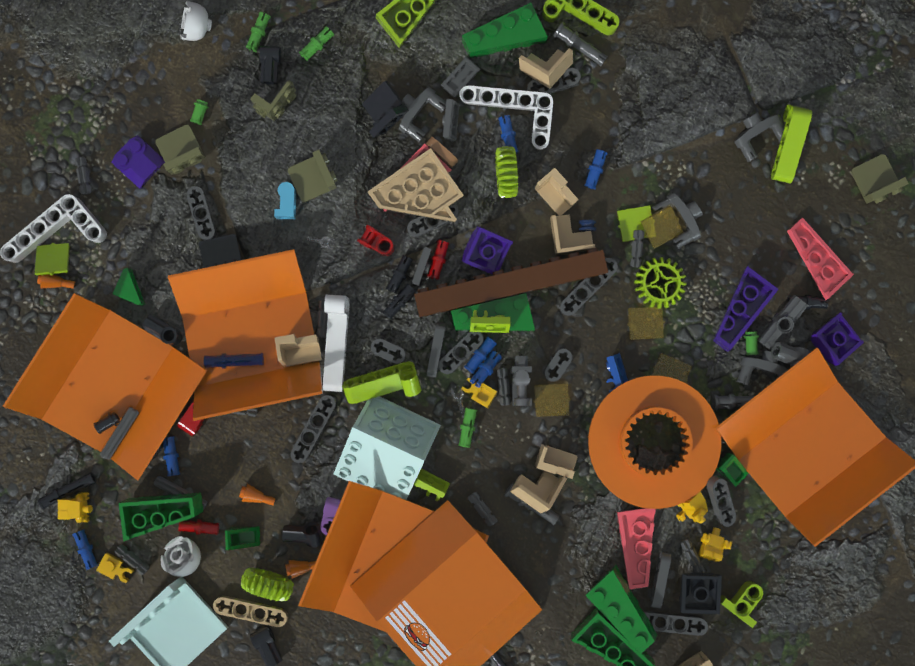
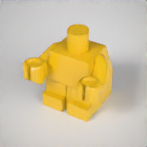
(75, 508)
(694, 508)
(713, 546)

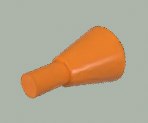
(54, 281)
(251, 494)
(297, 568)

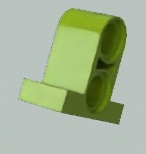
(749, 602)

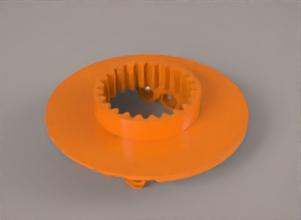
(659, 487)

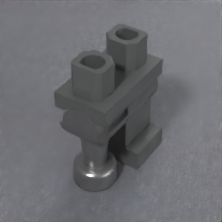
(520, 381)

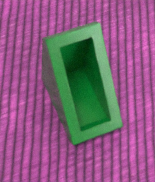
(128, 288)
(731, 469)
(242, 537)

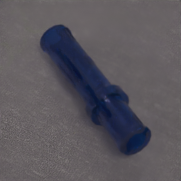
(233, 360)

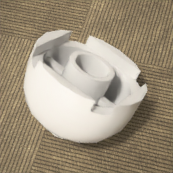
(194, 22)
(181, 557)

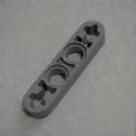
(591, 289)
(311, 427)
(670, 620)

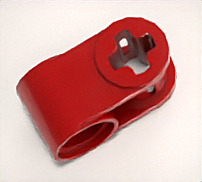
(374, 239)
(187, 424)

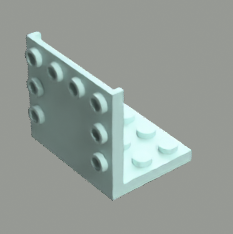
(386, 447)
(173, 626)

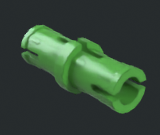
(258, 31)
(316, 43)
(467, 427)

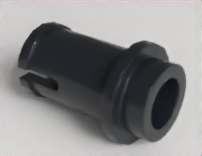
(107, 422)

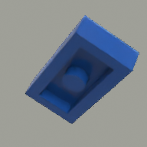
(616, 367)

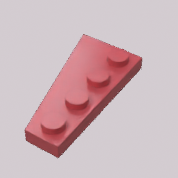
(820, 260)
(636, 535)

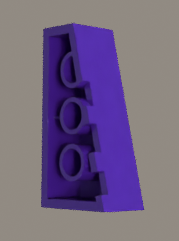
(745, 305)

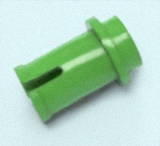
(199, 112)
(751, 343)

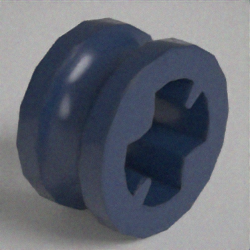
(587, 225)

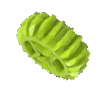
(506, 172)
(658, 274)
(267, 584)

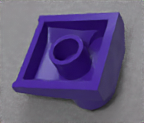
(137, 161)
(486, 250)
(836, 340)

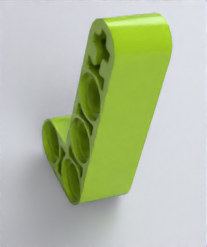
(583, 14)
(791, 143)
(383, 382)

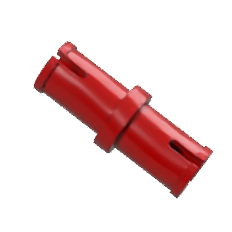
(438, 260)
(199, 527)

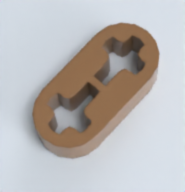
(444, 154)

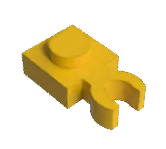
(482, 395)
(112, 566)

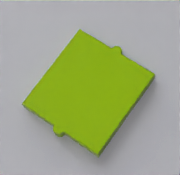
(631, 220)
(52, 259)

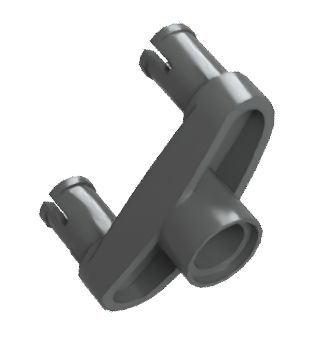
(414, 107)
(755, 126)
(688, 214)
(765, 364)

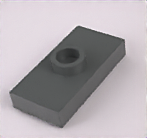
(460, 77)
(450, 120)
(423, 266)

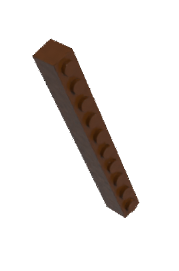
(511, 283)

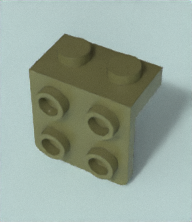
(276, 108)
(180, 149)
(312, 177)
(877, 179)

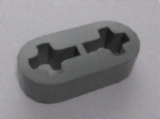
(385, 355)
(554, 362)

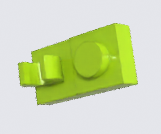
(495, 324)
(432, 484)

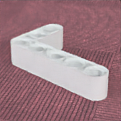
(515, 104)
(52, 226)
(336, 341)

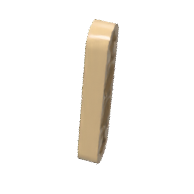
(250, 612)

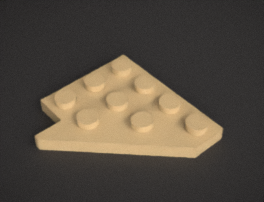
(419, 189)

